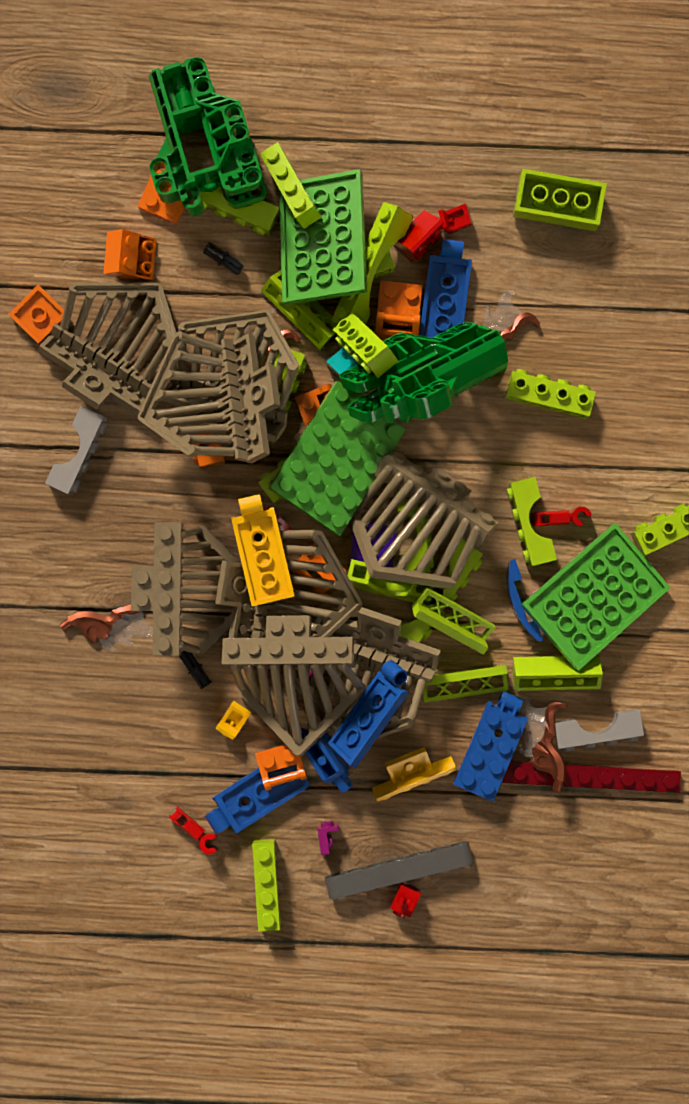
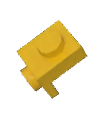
(233, 720)

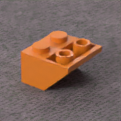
(129, 255)

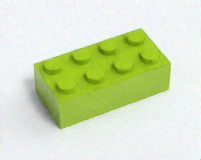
(559, 200)

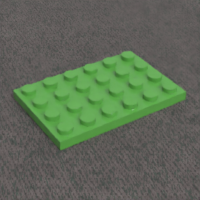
(330, 253)
(334, 461)
(595, 596)

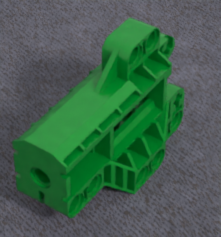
(189, 104)
(465, 358)

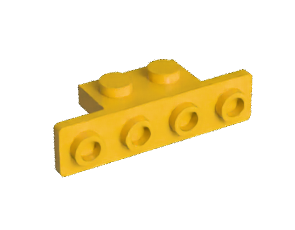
(410, 772)

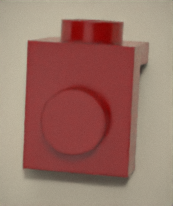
(455, 218)

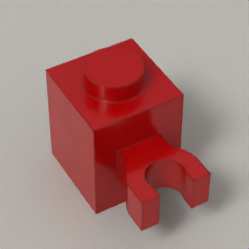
(405, 900)

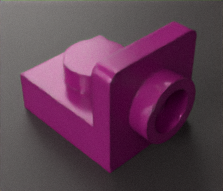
(326, 840)

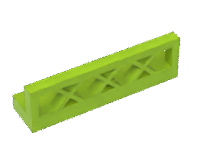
(300, 315)
(451, 627)
(467, 675)

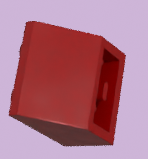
(421, 232)

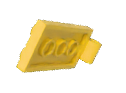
(265, 560)

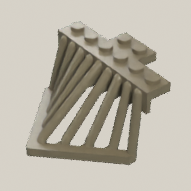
(97, 375)
(249, 397)
(277, 418)
(435, 495)
(162, 588)
(250, 620)
(378, 641)
(291, 647)

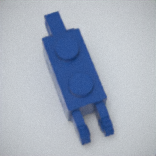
(328, 762)

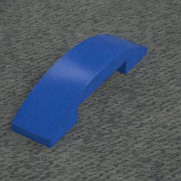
(513, 574)

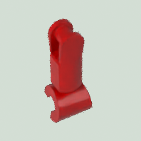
(560, 517)
(194, 830)

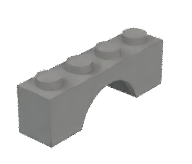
(67, 475)
(625, 725)

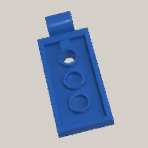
(444, 304)
(368, 717)
(490, 755)
(260, 801)

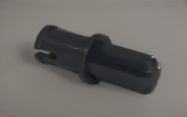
(223, 258)
(195, 669)

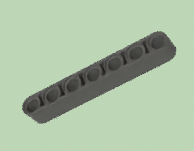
(399, 870)

